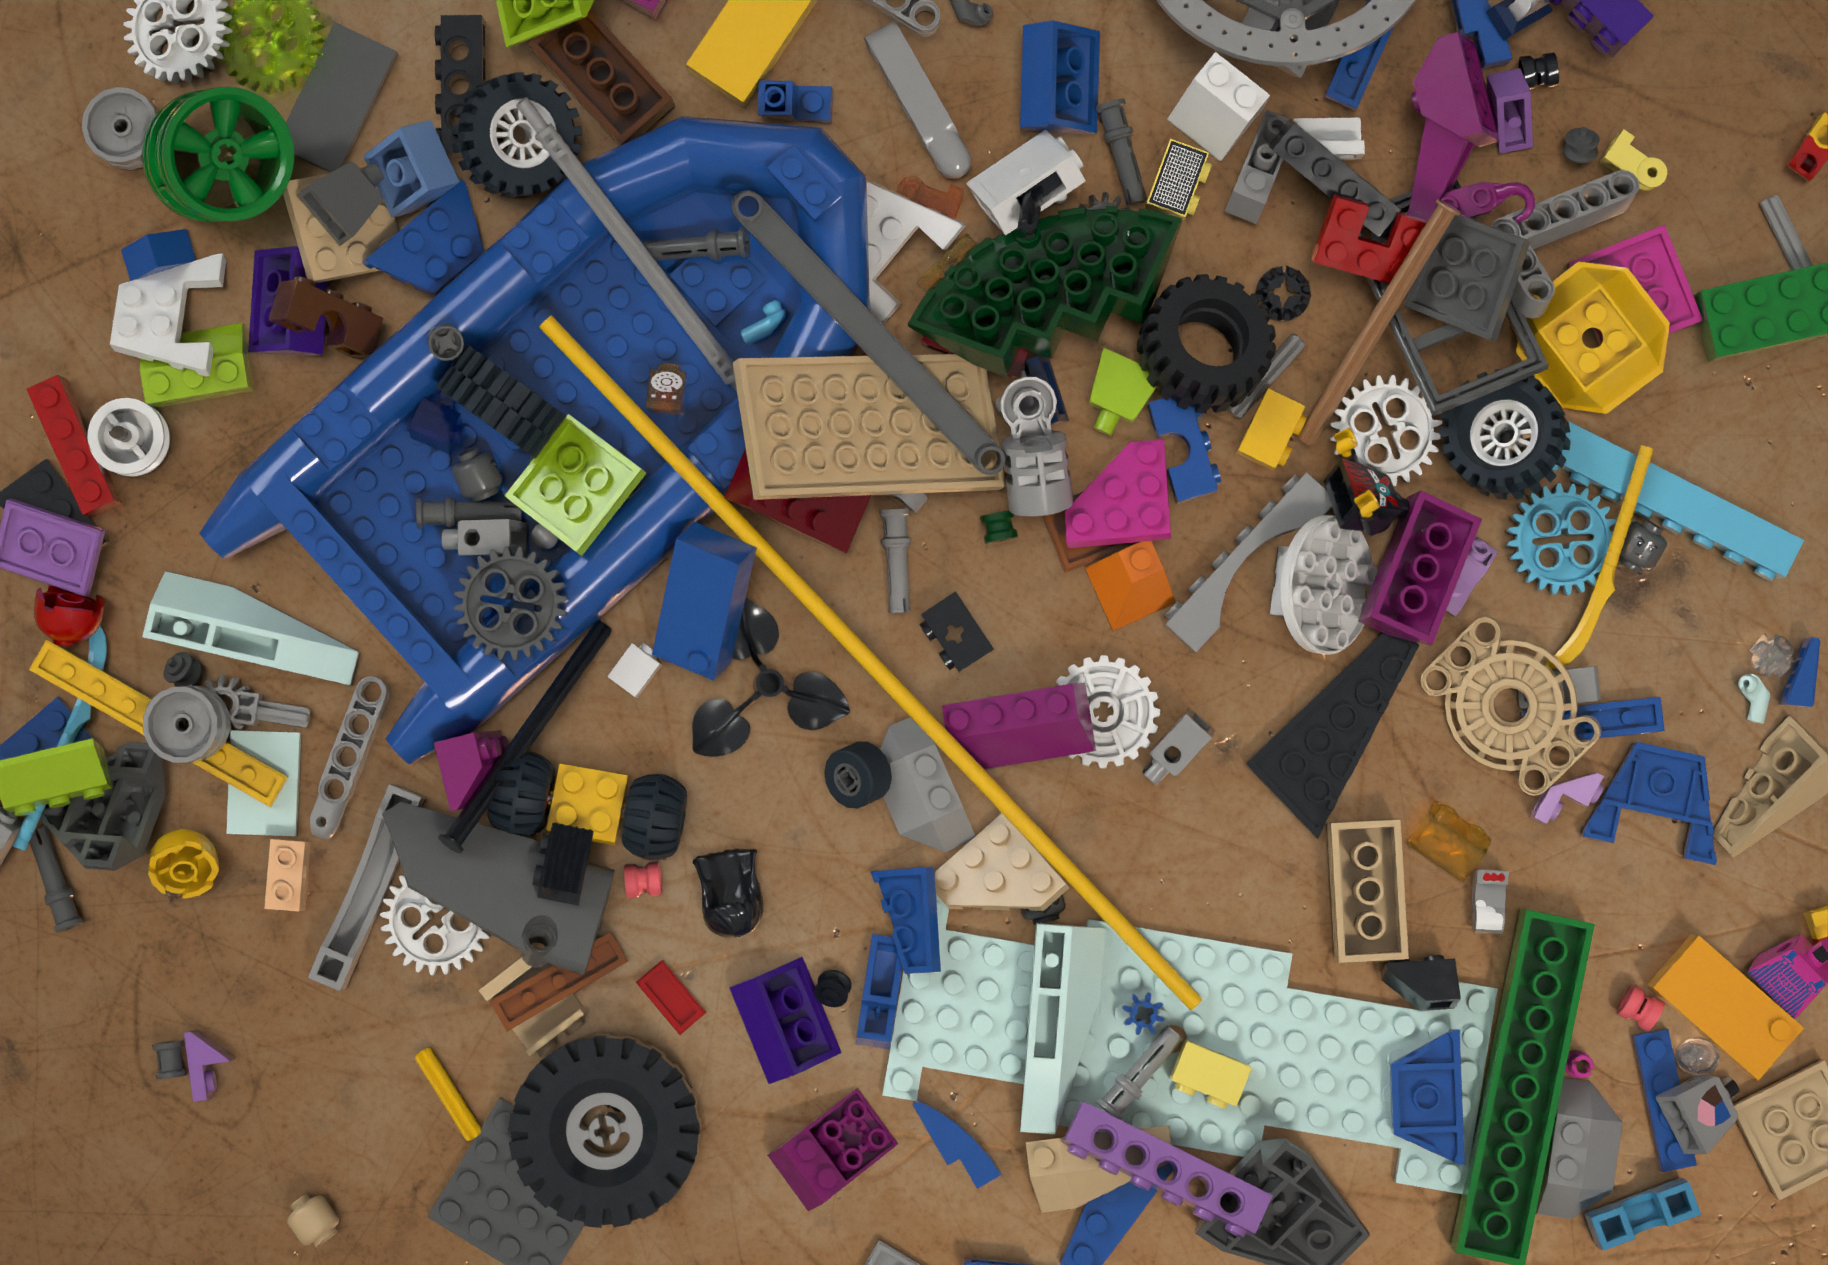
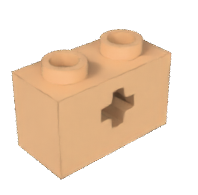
(287, 875)

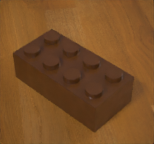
(603, 77)

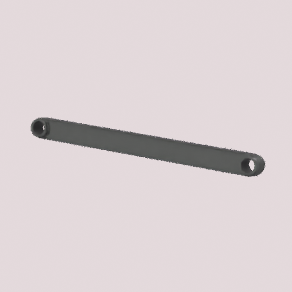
(868, 332)

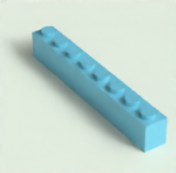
(1681, 506)

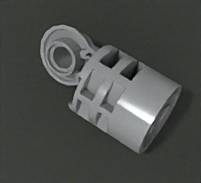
(1034, 452)

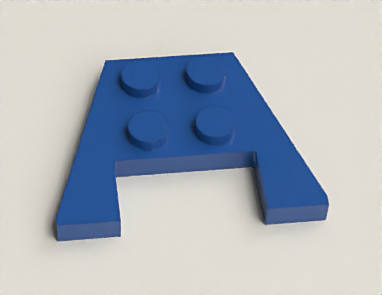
(1662, 785)

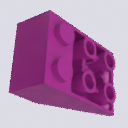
(832, 1150)

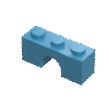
(1655, 1207)

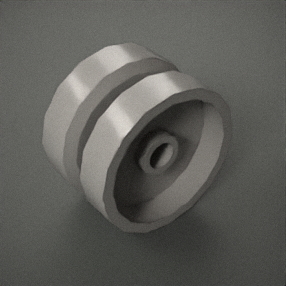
(105, 119)
(166, 727)

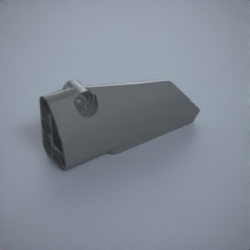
(495, 889)

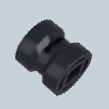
(1540, 70)

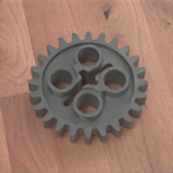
(505, 634)

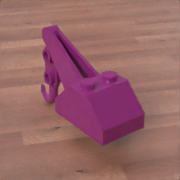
(1458, 117)

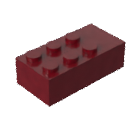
(821, 519)

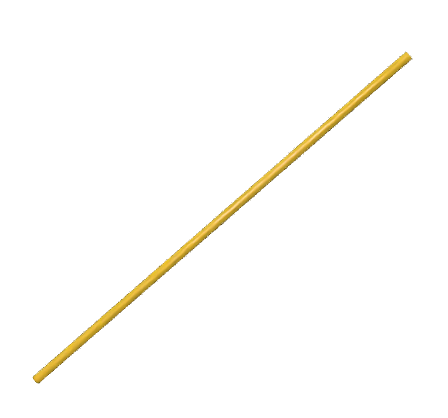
(870, 662)

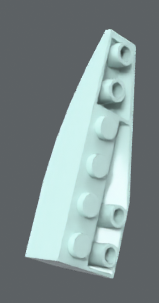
(243, 628)
(1060, 1017)

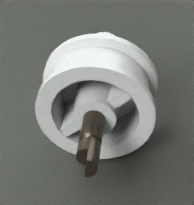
(128, 437)

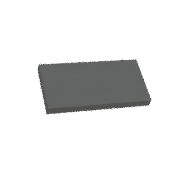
(338, 97)

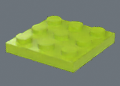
(575, 484)

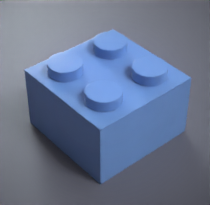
(413, 168)

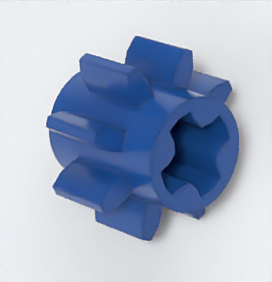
(1152, 1015)

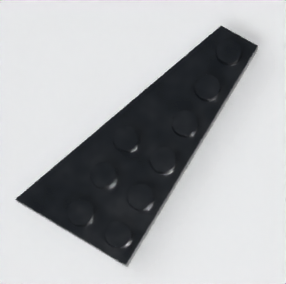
(1324, 741)

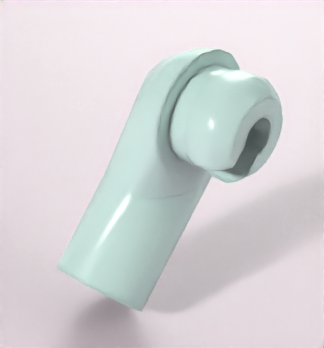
(1757, 695)

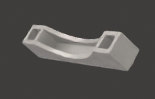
(1200, 615)
(363, 900)

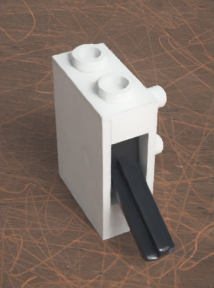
(1027, 183)

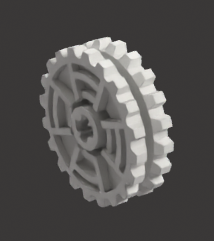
(1131, 708)

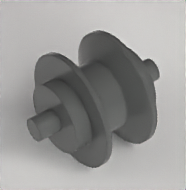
(1581, 145)
(182, 670)

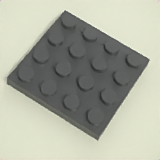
(495, 1209)

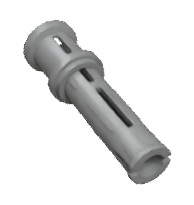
(896, 545)
(1124, 1083)

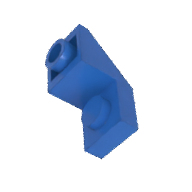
(795, 103)

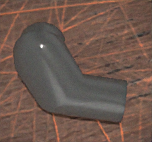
(972, 12)

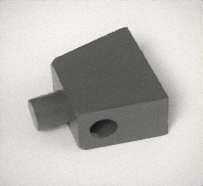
(344, 199)

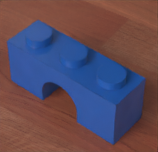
(1196, 475)

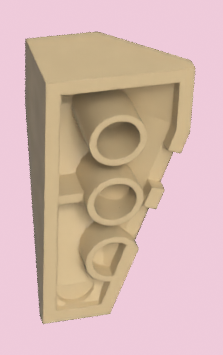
(1070, 1182)

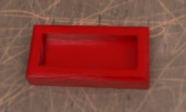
(671, 997)

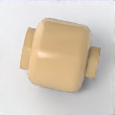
(313, 1220)

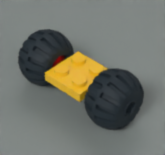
(591, 801)

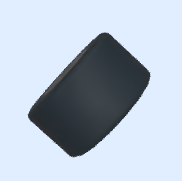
(858, 774)

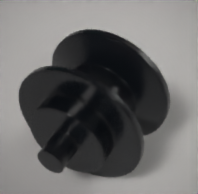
(832, 988)

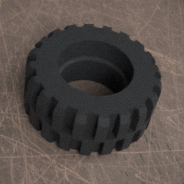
(1230, 312)

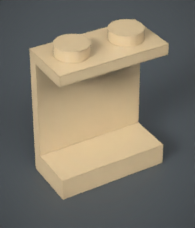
(539, 1030)

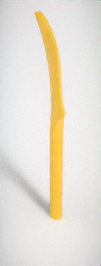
(1605, 583)

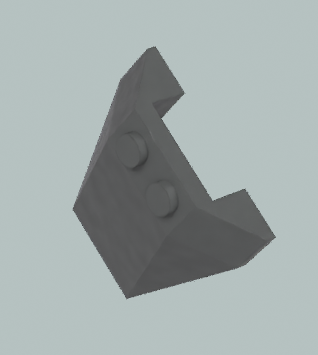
(1305, 1218)

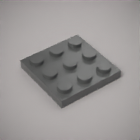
(1470, 277)

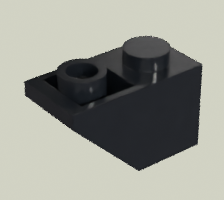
(1425, 983)

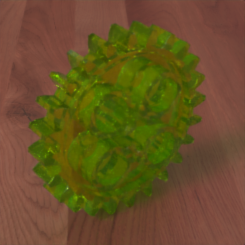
(281, 64)

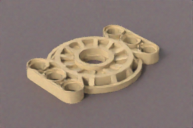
(1525, 739)

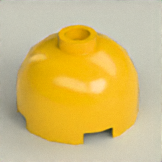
(183, 863)

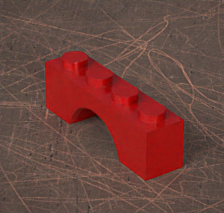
(64, 428)

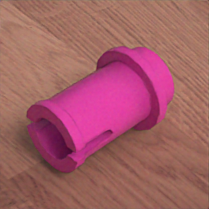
(1571, 1069)

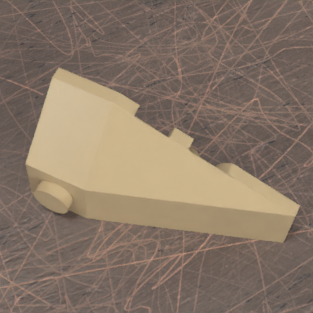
(1779, 787)

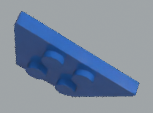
(432, 244)
(1429, 1097)

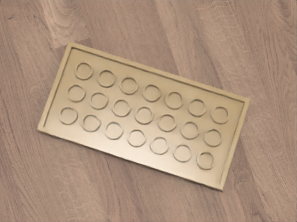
(852, 432)

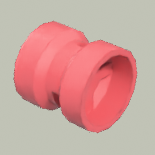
(642, 880)
(1640, 1008)

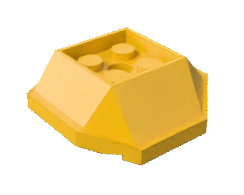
(1631, 345)

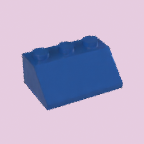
(1059, 78)

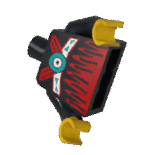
(1361, 495)

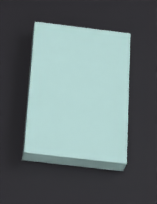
(251, 816)

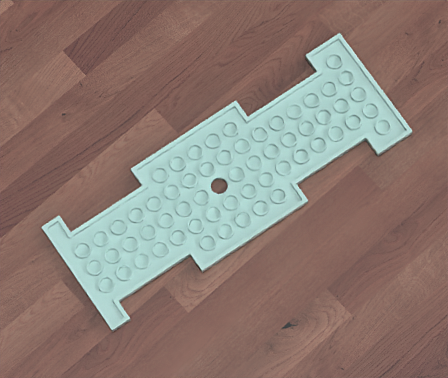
(1312, 1055)

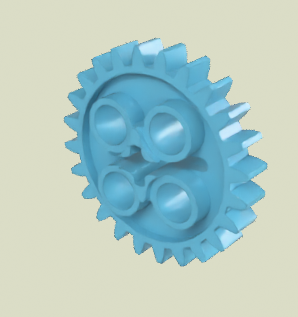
(1559, 509)

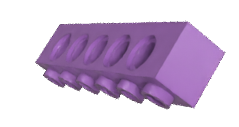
(1249, 1199)

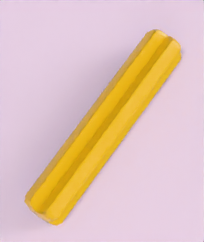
(448, 1094)

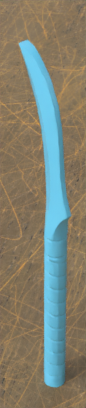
(80, 715)

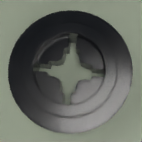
(1295, 282)

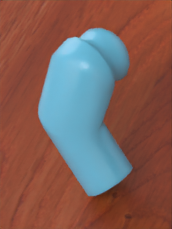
(766, 326)

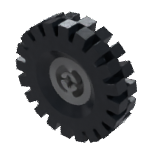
(552, 1140)

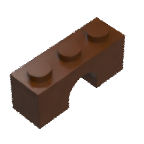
(351, 325)

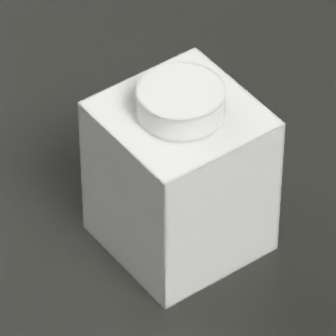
(635, 669)

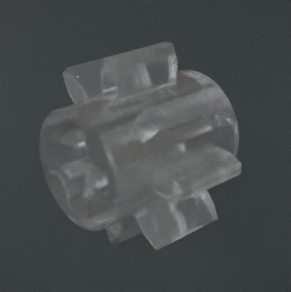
(1772, 655)

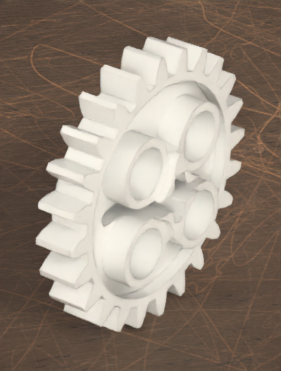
(181, 57)
(1414, 417)
(456, 942)

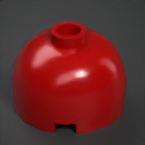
(67, 615)

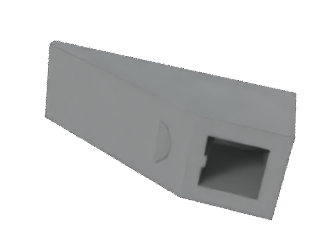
(1257, 171)

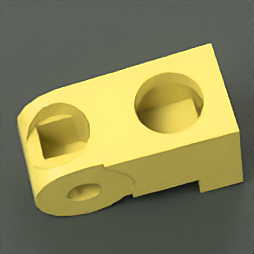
(1622, 156)

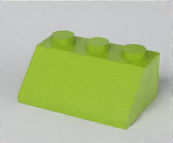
(531, 18)
(228, 376)
(53, 777)

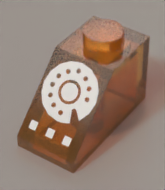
(667, 390)

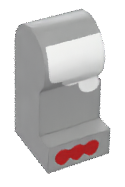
(1489, 900)

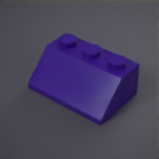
(265, 336)
(785, 1020)

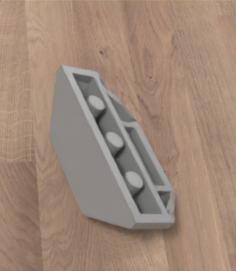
(921, 790)
(1580, 1152)

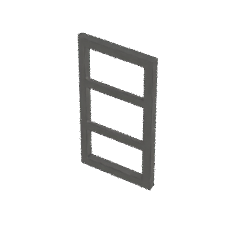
(1411, 347)

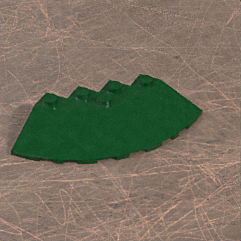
(1038, 285)

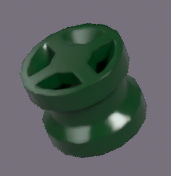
(998, 527)

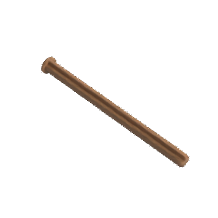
(1377, 322)

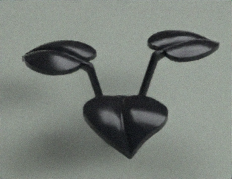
(813, 704)

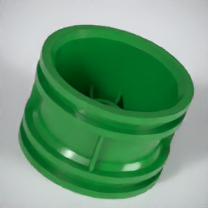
(270, 144)

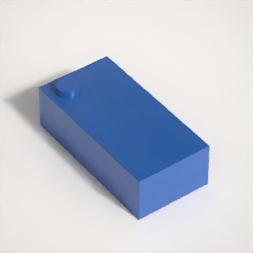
(703, 600)

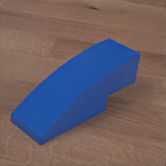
(1475, 23)
(879, 994)
(957, 1143)

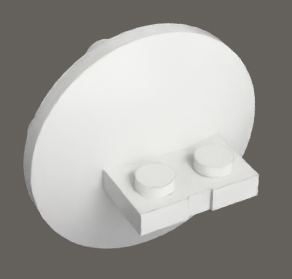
(1323, 585)

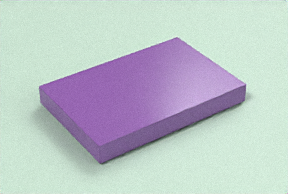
(49, 547)

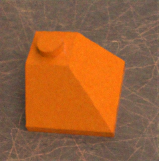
(1131, 584)

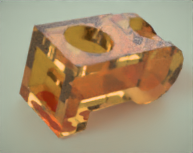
(945, 203)

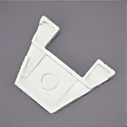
(890, 225)
(152, 315)

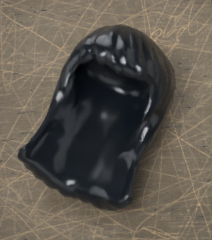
(730, 892)

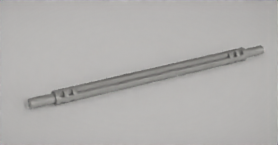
(629, 242)

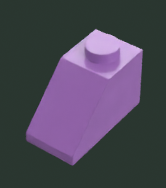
(1511, 109)

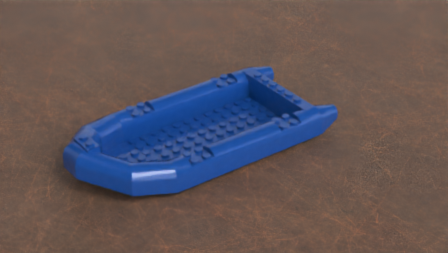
(353, 474)

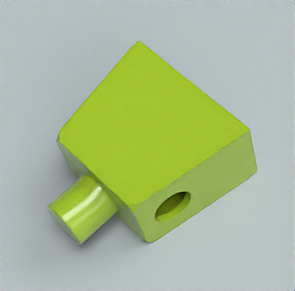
(1118, 391)

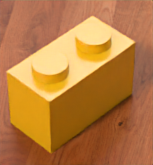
(1271, 430)

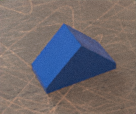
(158, 253)

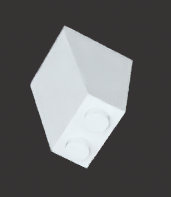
(1218, 107)

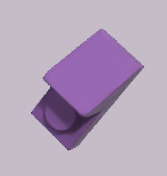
(201, 1053)

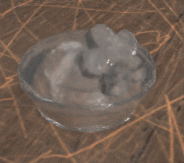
(1697, 1056)

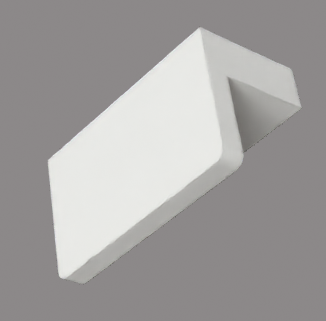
(1338, 135)

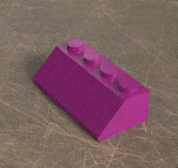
(1420, 569)
(1023, 725)

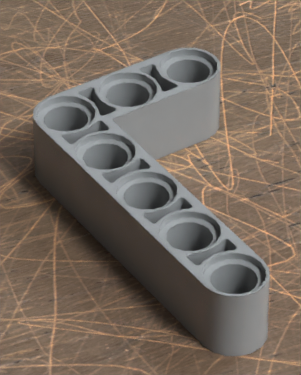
(1552, 227)

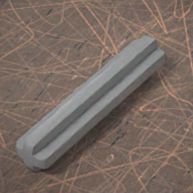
(1785, 233)
(1281, 359)

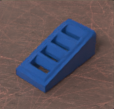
(1802, 680)

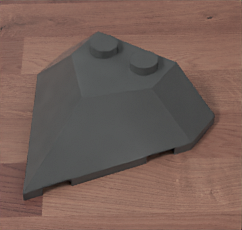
(117, 826)

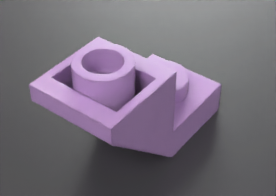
(1474, 569)
(1579, 790)

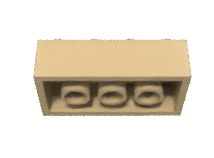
(1367, 891)

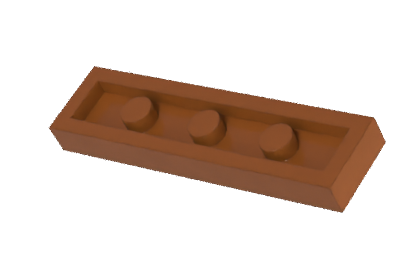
(556, 984)

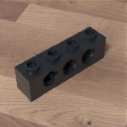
(455, 31)
(1332, 174)

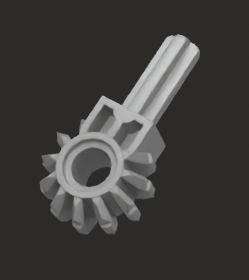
(251, 708)

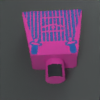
(1792, 972)

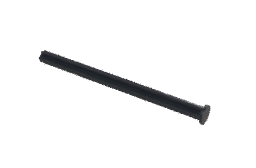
(526, 735)

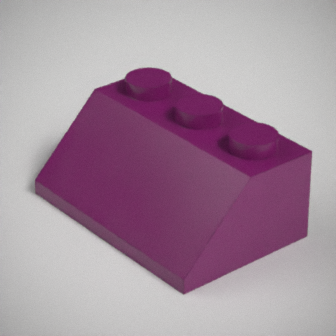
(467, 762)

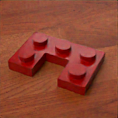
(1344, 249)

